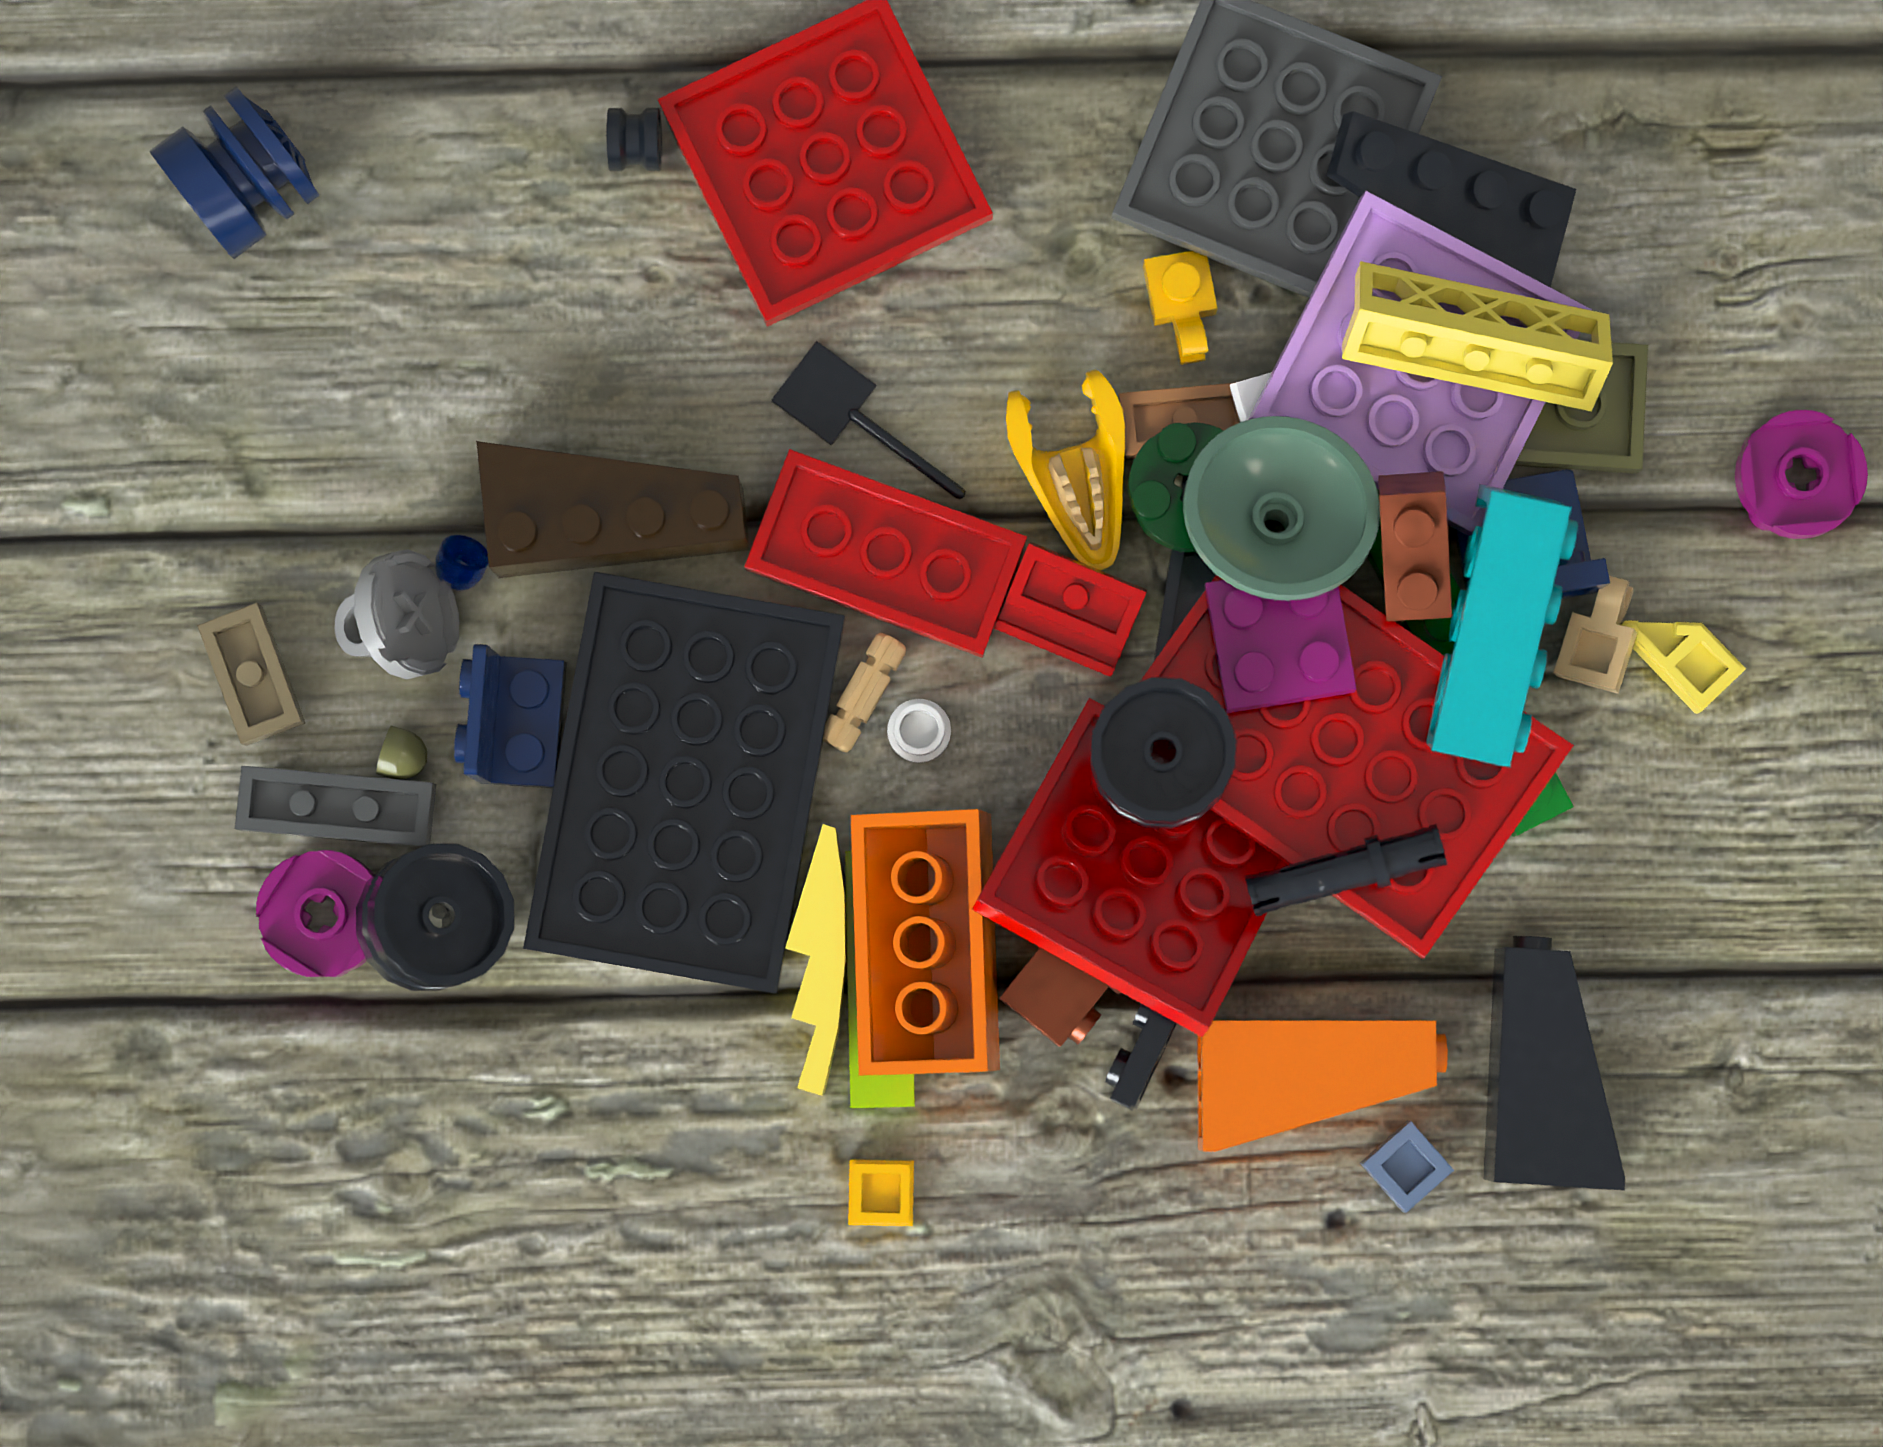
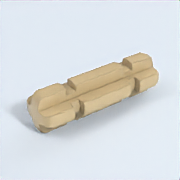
(863, 692)

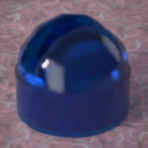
(450, 555)

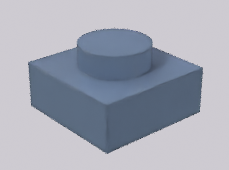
(1406, 1166)

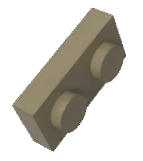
(251, 674)

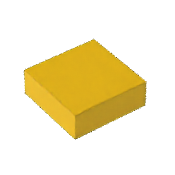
(881, 1192)

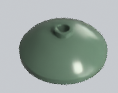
(1289, 475)

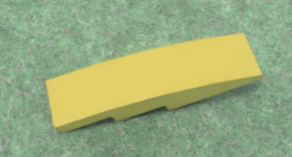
(822, 934)

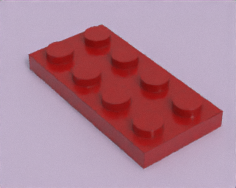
(885, 553)

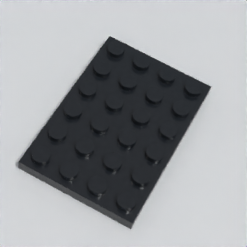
(685, 782)

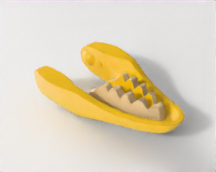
(1081, 482)

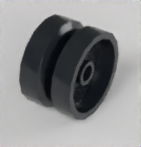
(1156, 792)
(464, 893)

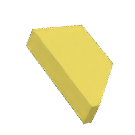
(1686, 659)

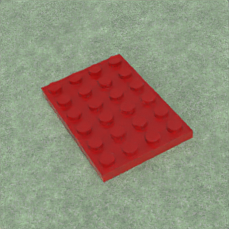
(1360, 767)

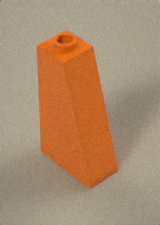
(1295, 1073)

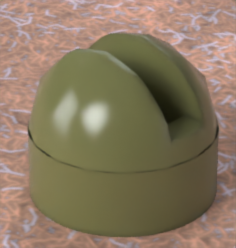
(401, 754)

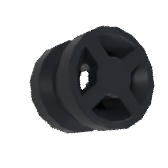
(634, 139)

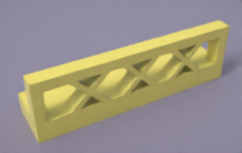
(1479, 345)

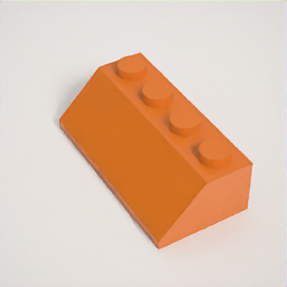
(919, 945)

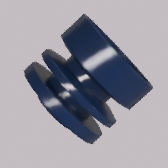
(235, 172)

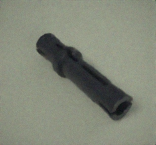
(1345, 870)

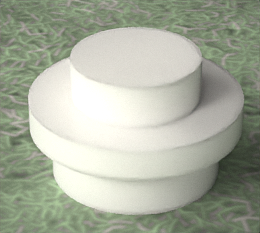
(919, 730)

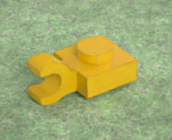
(1182, 294)

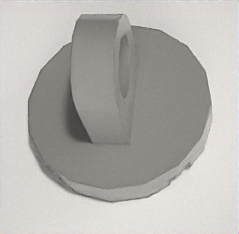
(400, 616)

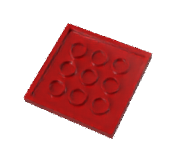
(825, 159)
(1127, 902)

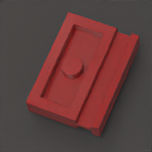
(1070, 609)

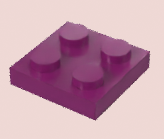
(1278, 648)

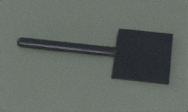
(827, 396)

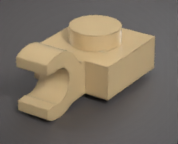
(1598, 646)

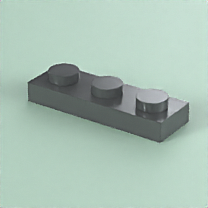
(335, 806)

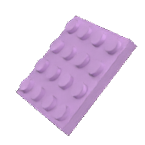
(1394, 416)

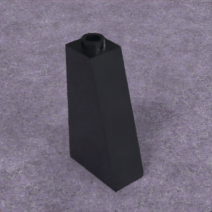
(1544, 1080)

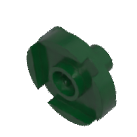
(1152, 479)

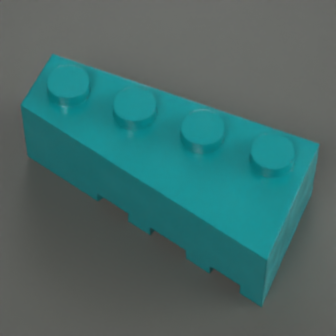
(1500, 626)

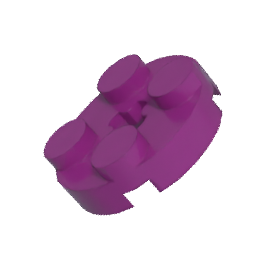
(1823, 446)
(286, 922)

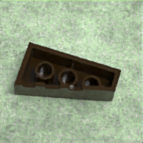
(593, 512)

